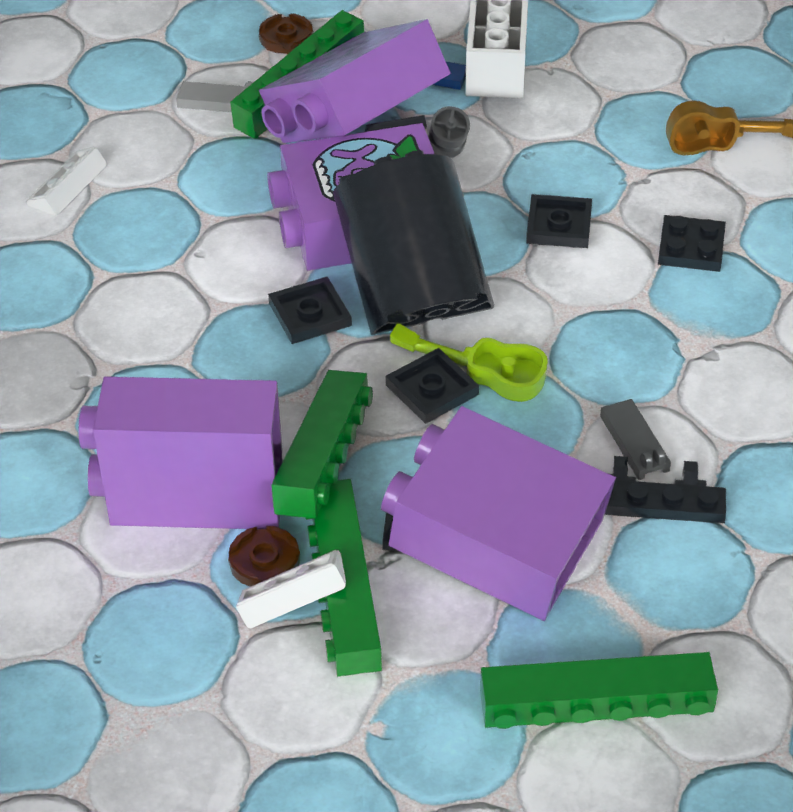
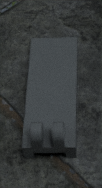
(635, 438)

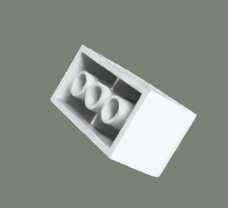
(496, 48)

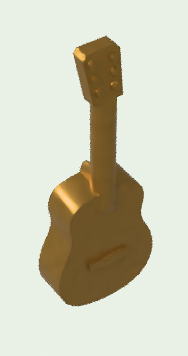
(700, 128)

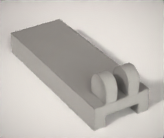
(208, 96)

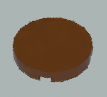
(284, 33)
(262, 554)

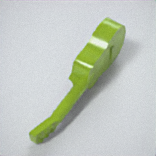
(508, 369)

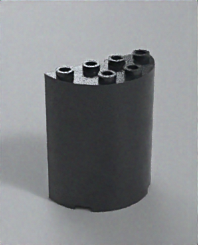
(411, 242)

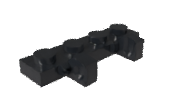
(683, 500)

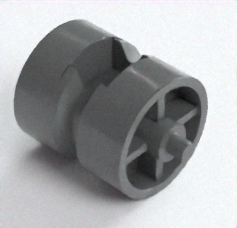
(449, 131)

